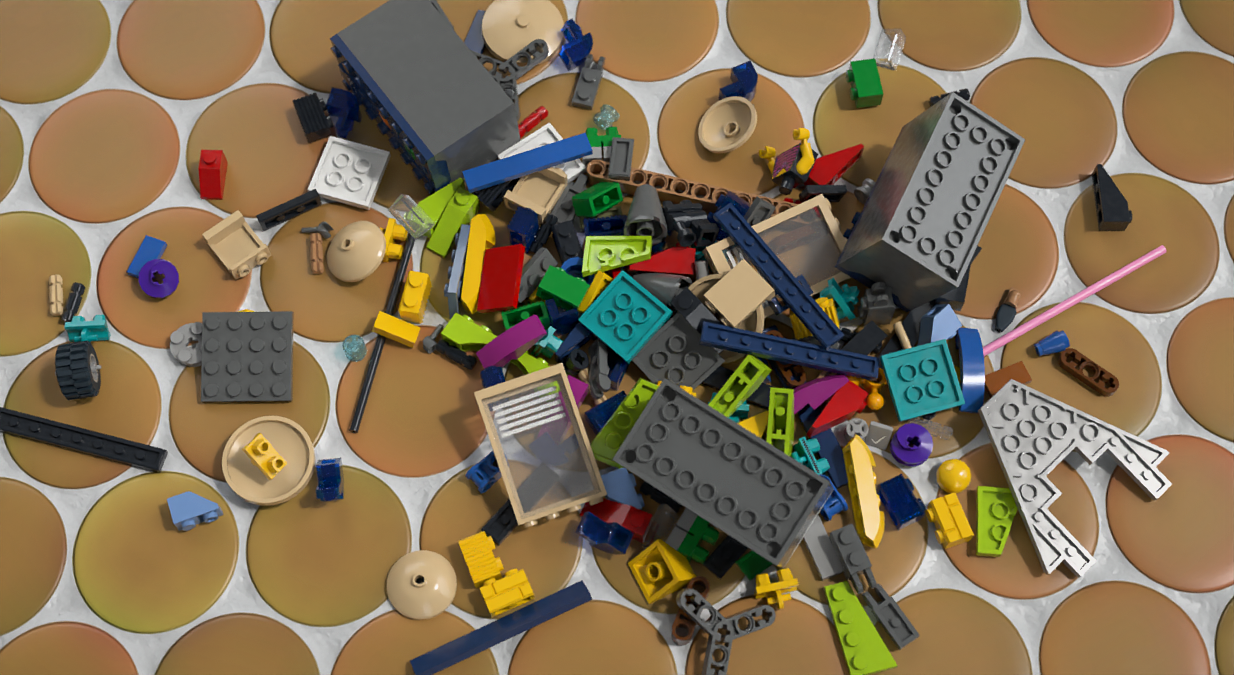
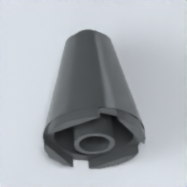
(646, 215)
(662, 286)

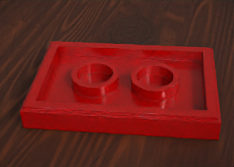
(501, 278)

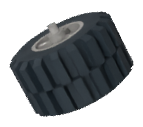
(77, 370)

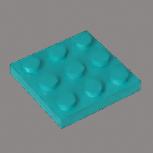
(625, 316)
(922, 380)

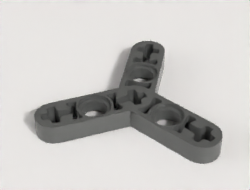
(515, 71)
(728, 623)

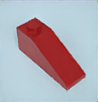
(832, 167)
(670, 260)
(840, 408)
(625, 515)

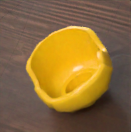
(953, 476)

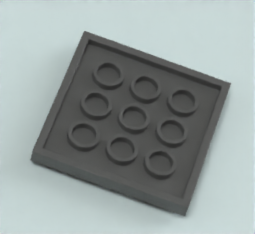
(247, 356)

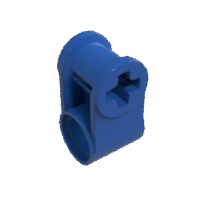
(487, 472)
(834, 503)

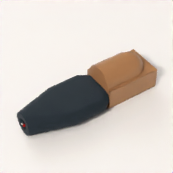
(1007, 311)

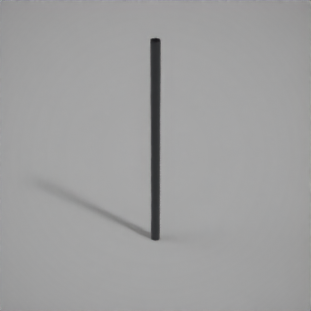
(379, 344)

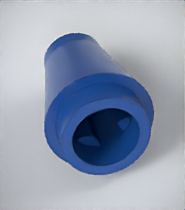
(1052, 344)

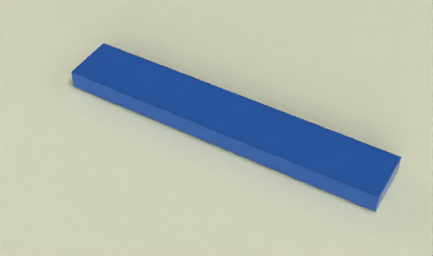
(527, 162)

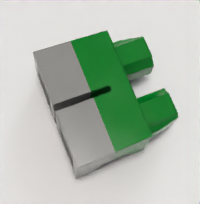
(600, 142)
(689, 534)

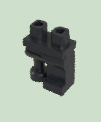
(689, 223)

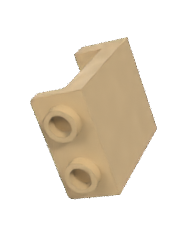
(537, 191)
(236, 245)
(738, 294)

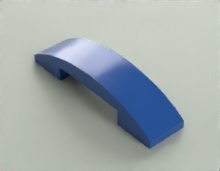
(971, 369)

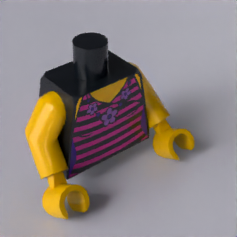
(793, 165)

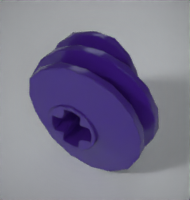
(162, 267)
(905, 436)

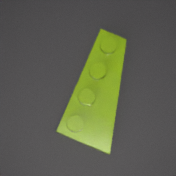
(621, 422)
(858, 638)

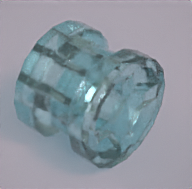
(606, 117)
(350, 344)

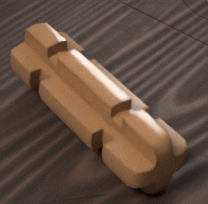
(316, 252)

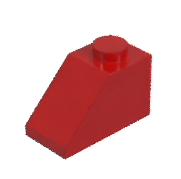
(212, 174)

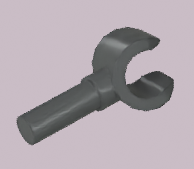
(322, 228)
(429, 343)

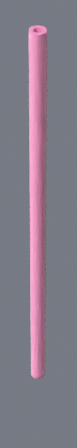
(1073, 300)

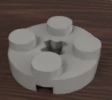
(179, 344)

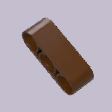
(682, 619)

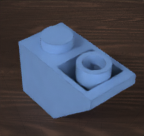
(938, 324)
(620, 488)
(191, 509)

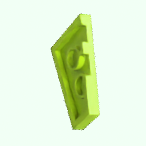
(993, 519)

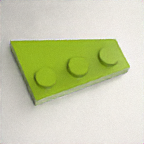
(612, 252)

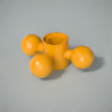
(874, 400)

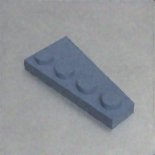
(456, 273)

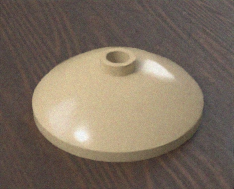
(727, 124)
(356, 251)
(424, 599)

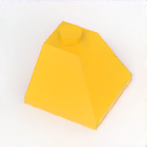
(660, 571)

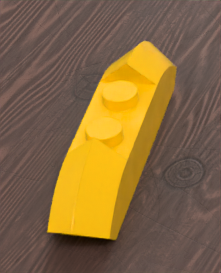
(480, 238)
(864, 500)

